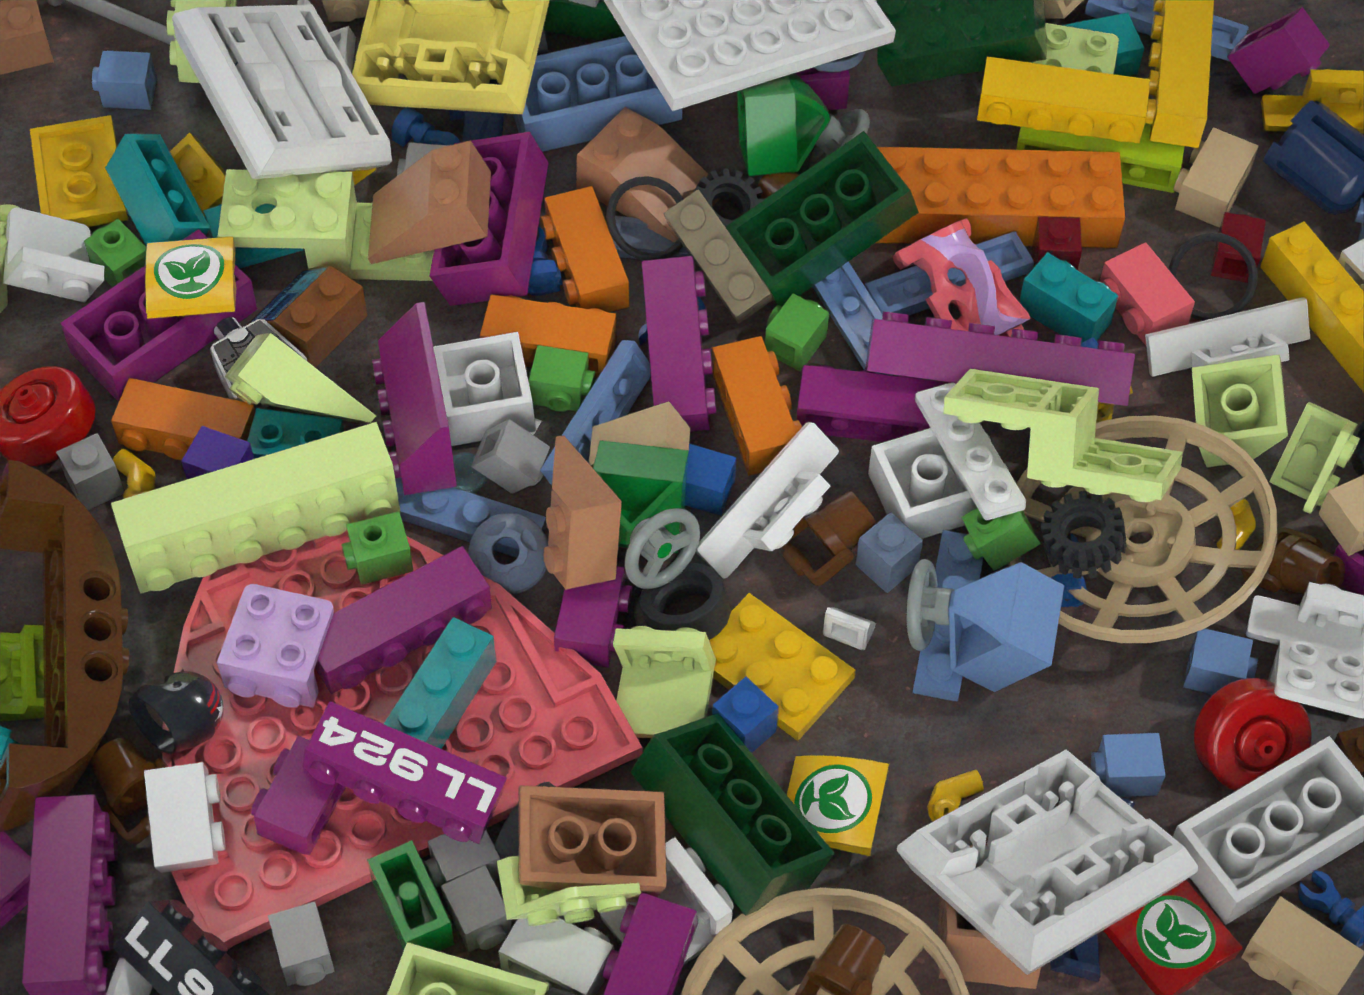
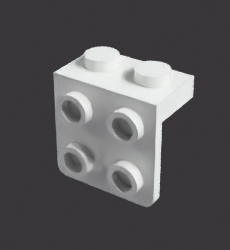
(49, 256)
(1319, 678)
(690, 889)

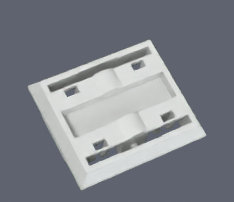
(288, 97)
(1046, 870)

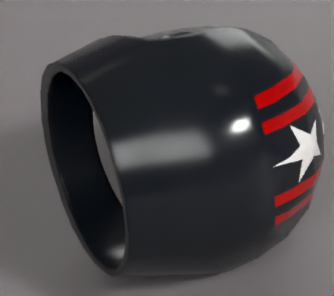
(186, 704)

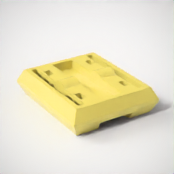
(450, 53)

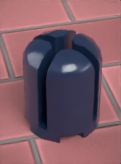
(1321, 158)

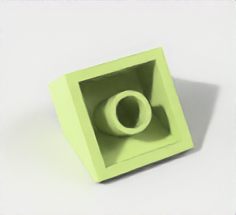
(1241, 403)

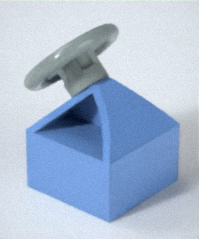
(997, 625)

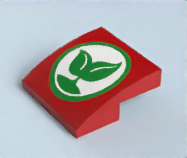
(1174, 940)

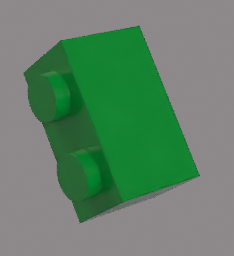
(410, 898)

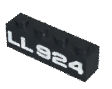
(180, 956)

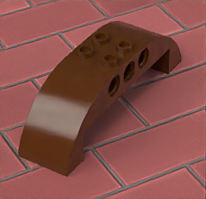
(80, 637)

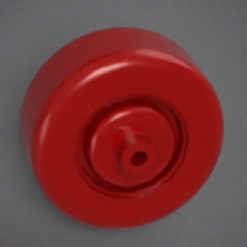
(43, 414)
(1249, 731)

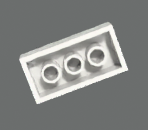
(1275, 829)

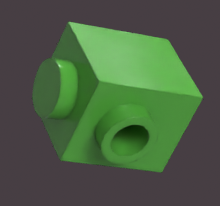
(117, 251)
(796, 331)
(560, 378)
(999, 538)
(378, 548)

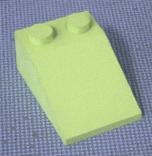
(281, 378)

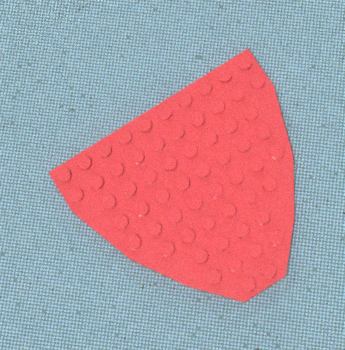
(531, 721)

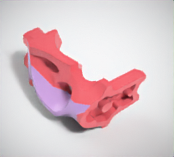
(984, 295)

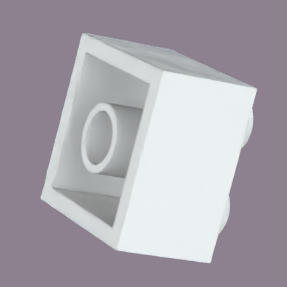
(484, 386)
(919, 483)

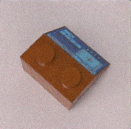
(316, 311)

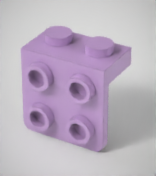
(275, 645)

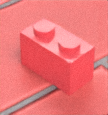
(1147, 292)

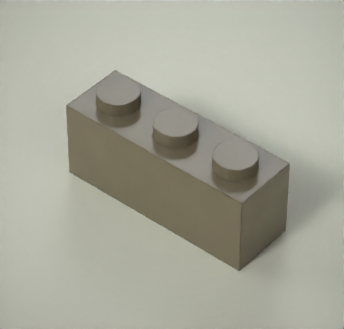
(718, 256)

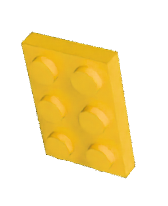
(73, 174)
(781, 663)

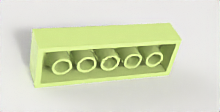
(256, 507)

